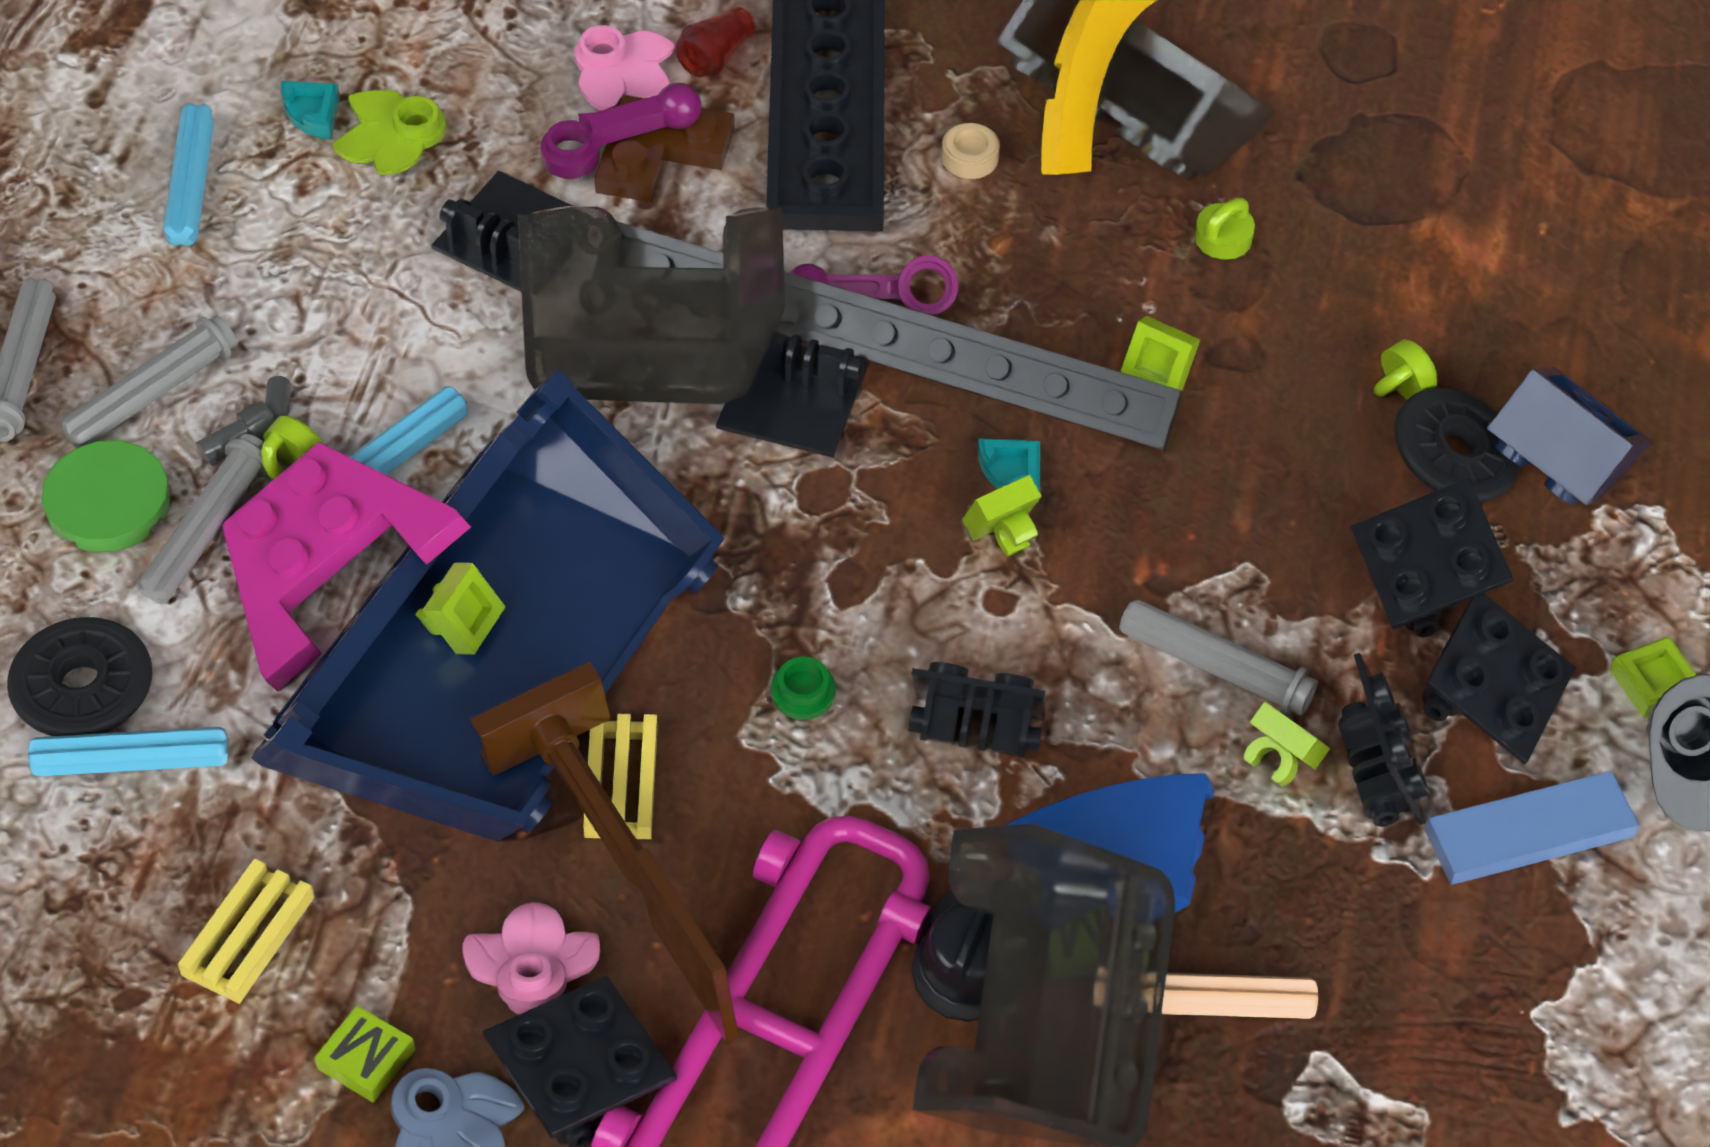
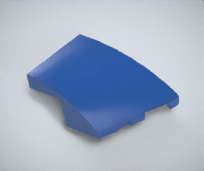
(1142, 820)

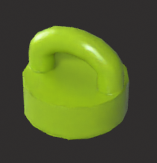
(1225, 229)
(1406, 370)
(287, 441)

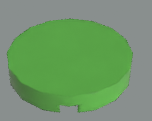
(106, 495)

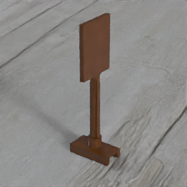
(547, 724)

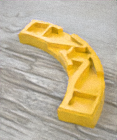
(1082, 62)

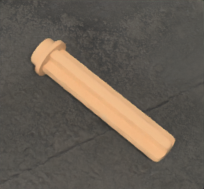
(1240, 995)

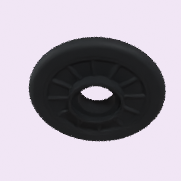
(1422, 443)
(105, 703)

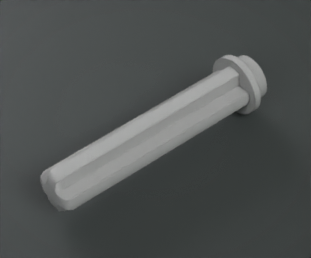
(21, 352)
(150, 381)
(203, 519)
(1220, 657)

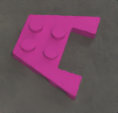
(307, 531)

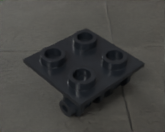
(486, 228)
(798, 396)
(1431, 556)
(1497, 678)
(1010, 697)
(1379, 752)
(579, 1059)

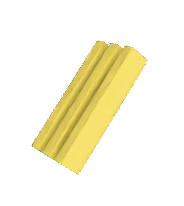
(623, 731)
(254, 878)

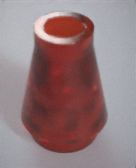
(711, 43)

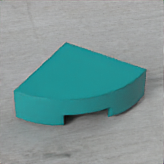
(311, 106)
(1009, 460)

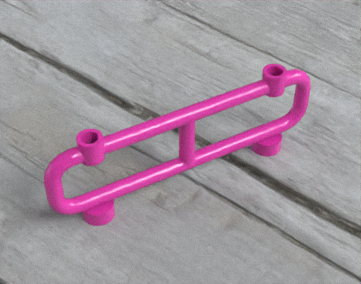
(789, 869)

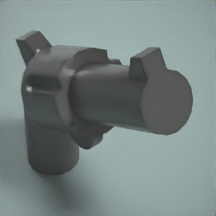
(251, 421)

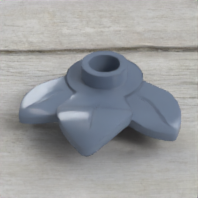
(468, 1111)

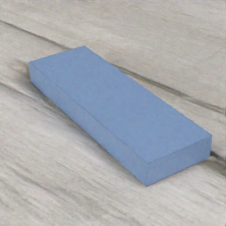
(1531, 827)

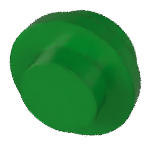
(803, 688)

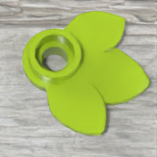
(391, 130)

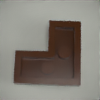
(635, 164)

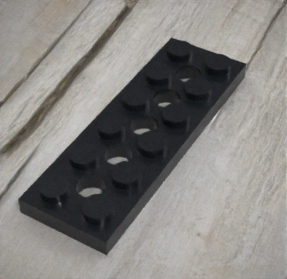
(854, 115)

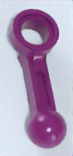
(673, 107)
(892, 286)

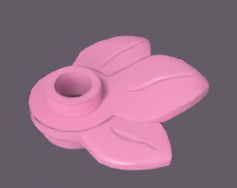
(620, 65)
(530, 956)

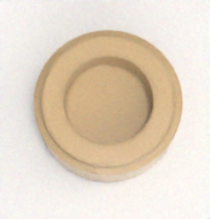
(970, 150)

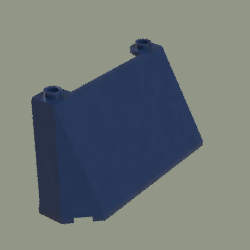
(583, 557)

